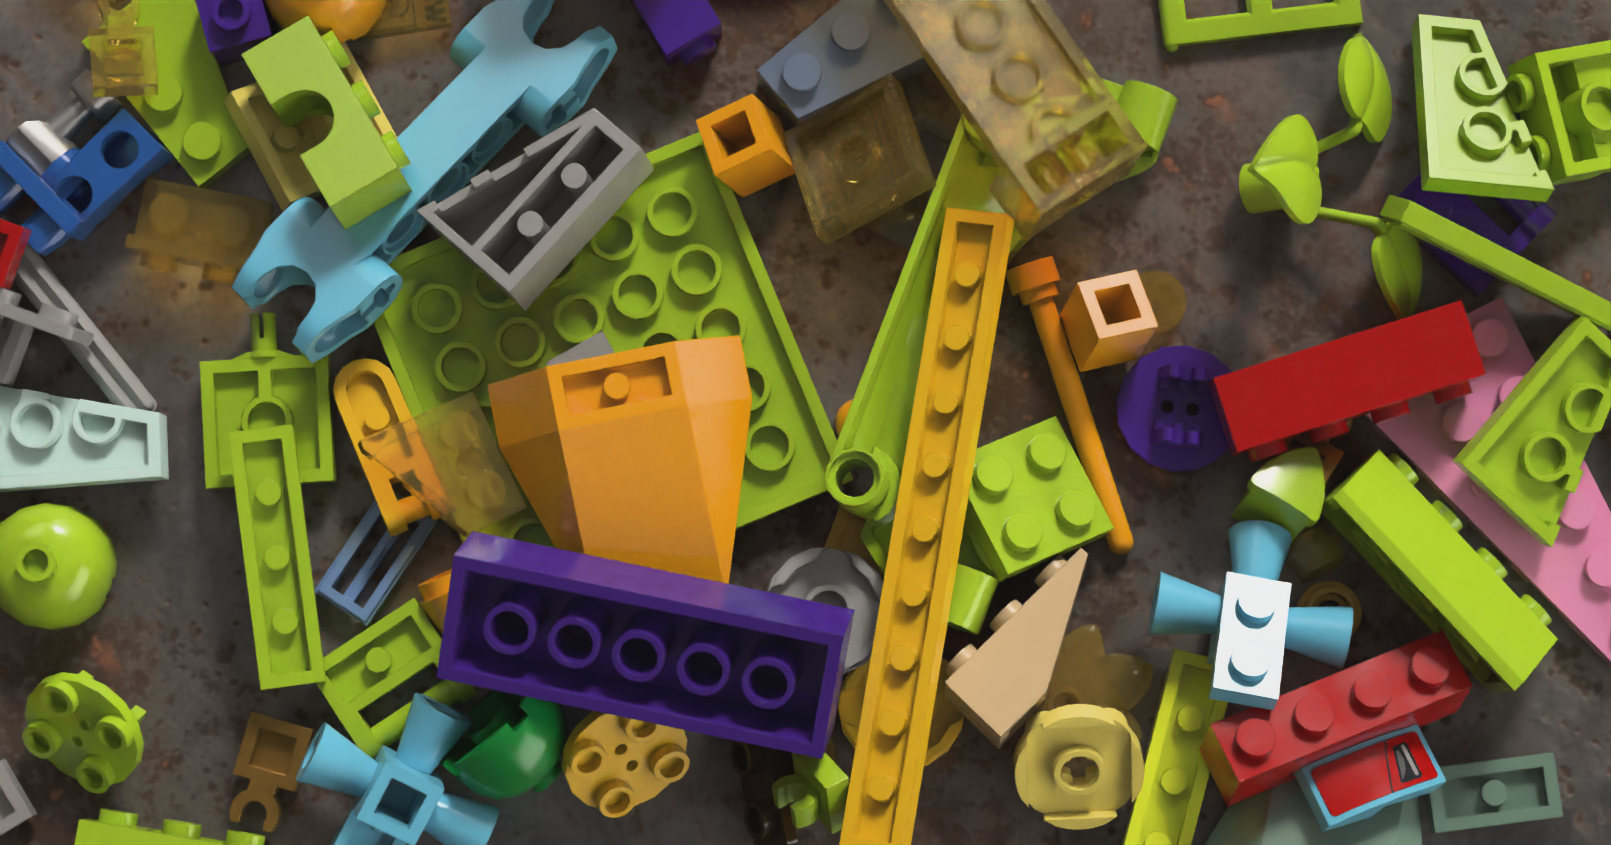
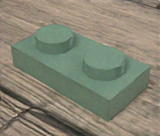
(1495, 793)

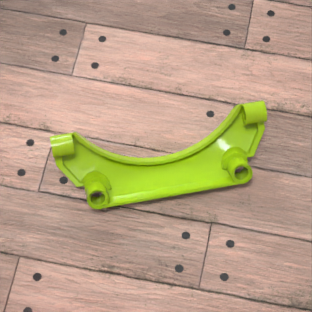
(883, 403)

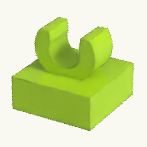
(818, 789)

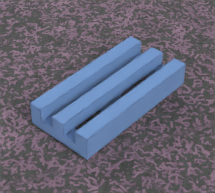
(392, 578)

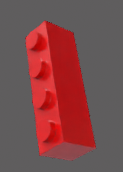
(1347, 379)
(1344, 709)

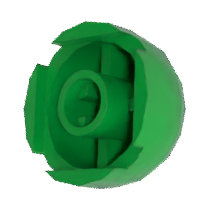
(509, 746)

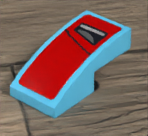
(1369, 777)

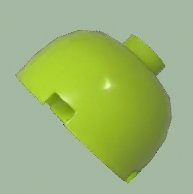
(54, 566)

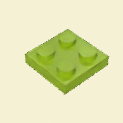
(1032, 500)

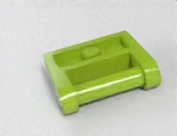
(378, 664)

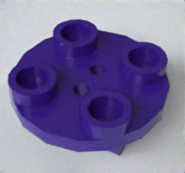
(1174, 438)

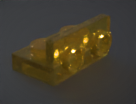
(197, 229)

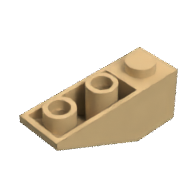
(1014, 668)

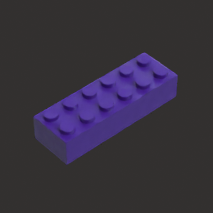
(644, 643)

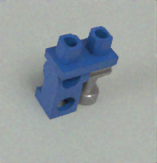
(71, 183)

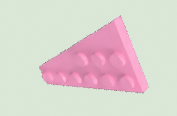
(1578, 566)

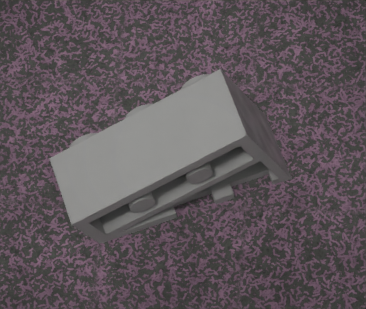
(542, 206)

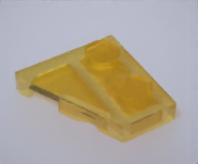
(451, 464)

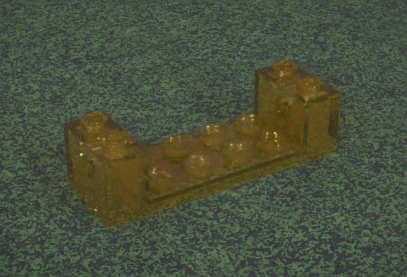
(1027, 101)

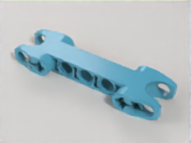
(499, 91)

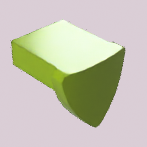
(1286, 491)

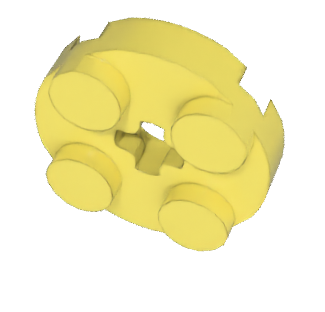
(1072, 732)

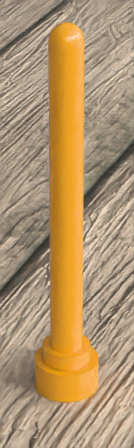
(1036, 288)

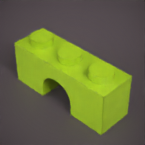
(353, 163)

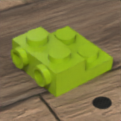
(1566, 109)

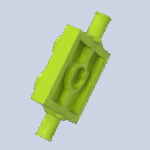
(268, 391)

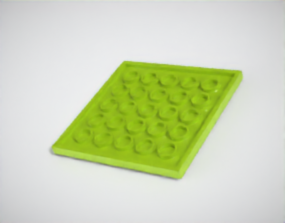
(655, 273)

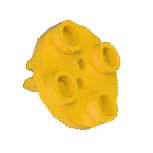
(601, 772)

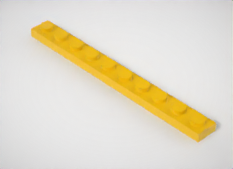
(927, 529)

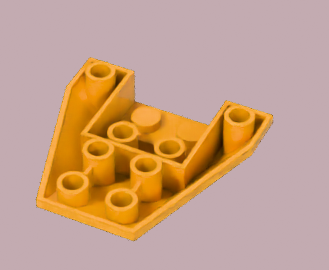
(634, 452)

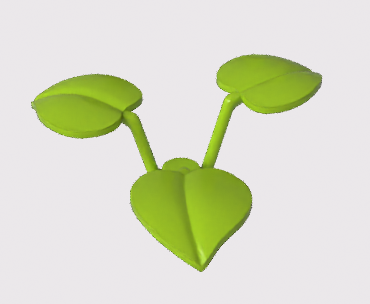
(1288, 175)

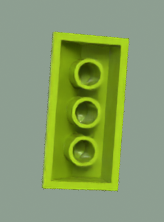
(1438, 572)

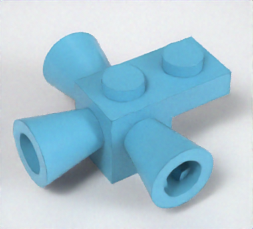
(1251, 618)
(400, 789)

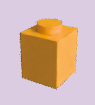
(746, 145)
(1108, 320)

